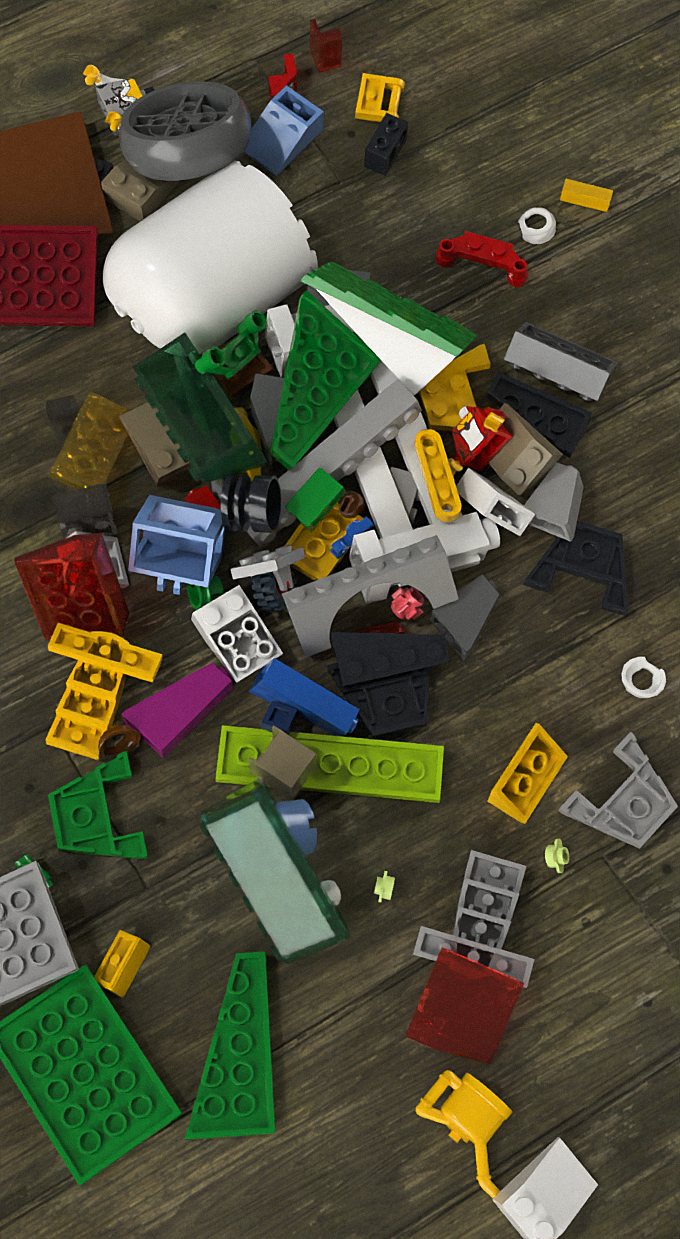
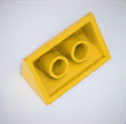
(528, 775)

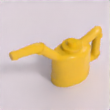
(470, 1114)

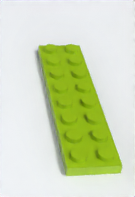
(342, 764)

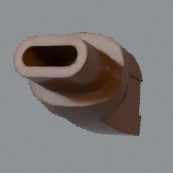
(352, 505)

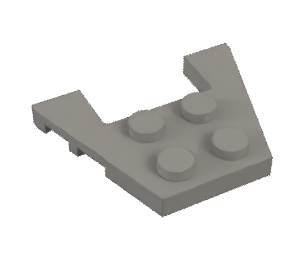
(634, 808)

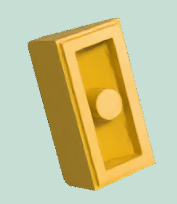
(586, 195)
(121, 963)

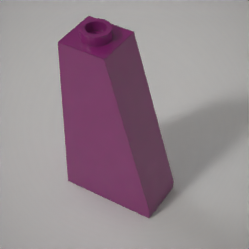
(179, 708)

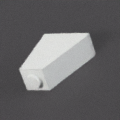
(494, 502)

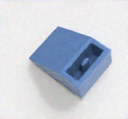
(284, 130)

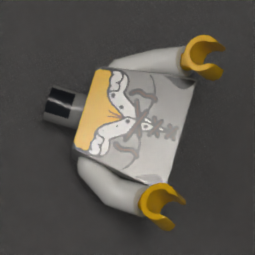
(113, 95)

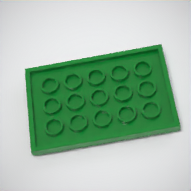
(84, 1075)

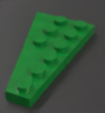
(237, 1075)

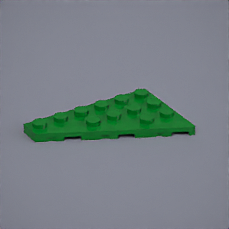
(320, 377)

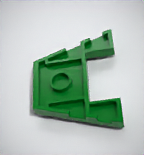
(83, 816)

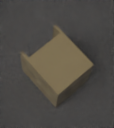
(284, 764)

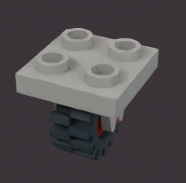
(270, 575)

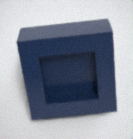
(279, 716)

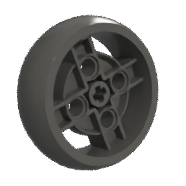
(184, 130)

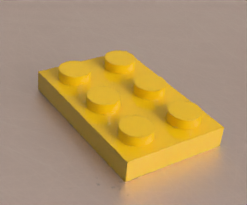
(317, 544)

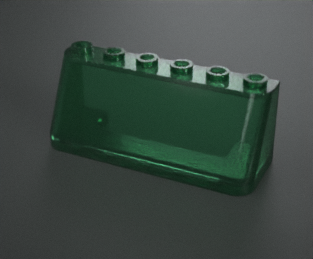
(197, 413)
(273, 873)

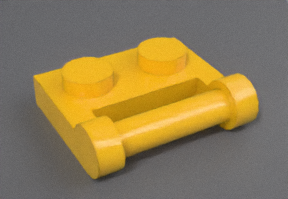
(372, 94)

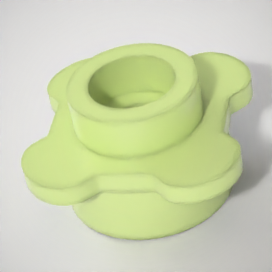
(557, 856)
(384, 886)

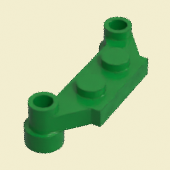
(237, 352)

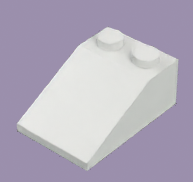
(546, 1193)

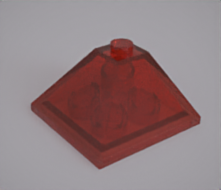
(464, 1007)

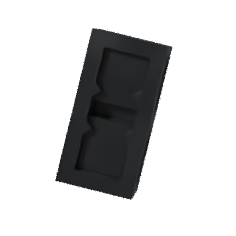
(386, 144)

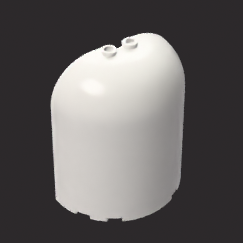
(209, 259)

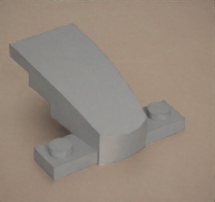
(483, 918)

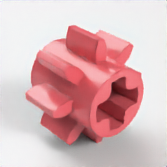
(407, 603)

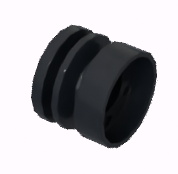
(251, 503)

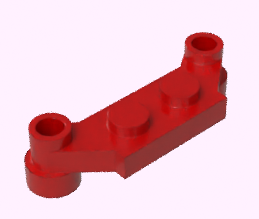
(484, 251)

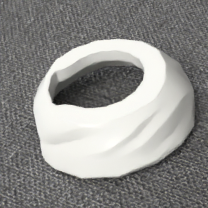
(538, 236)
(637, 664)

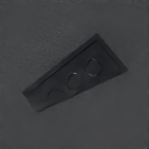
(553, 417)

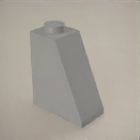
(557, 502)

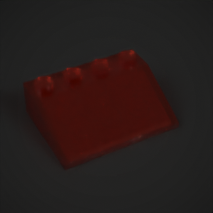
(74, 586)

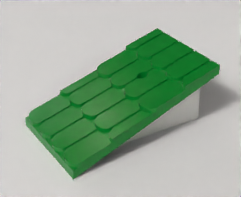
(398, 330)

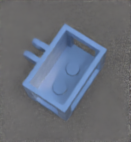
(177, 542)

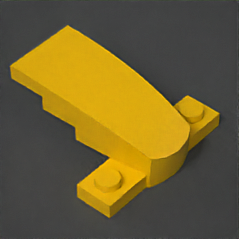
(94, 685)

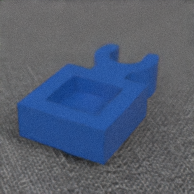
(343, 544)

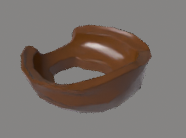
(128, 743)

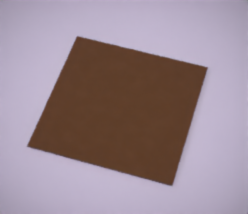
(51, 176)

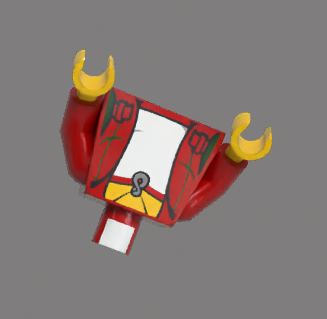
(478, 437)

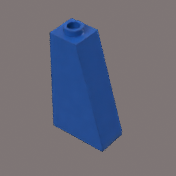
(314, 703)

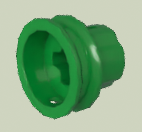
(200, 595)

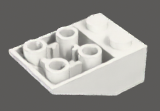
(236, 634)

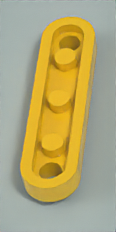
(437, 475)

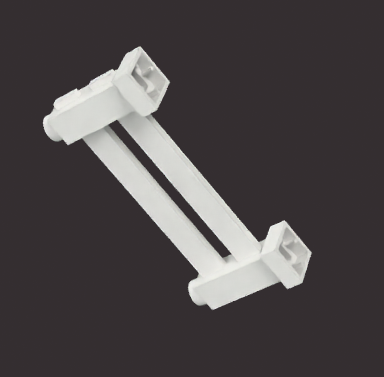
(463, 539)

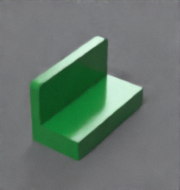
(315, 499)

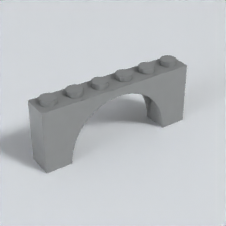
(316, 604)

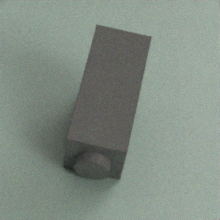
(465, 618)

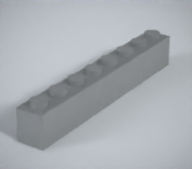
(348, 446)

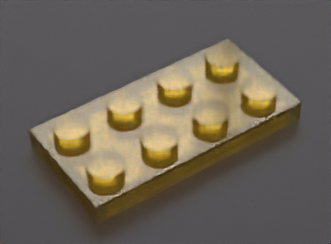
(91, 444)

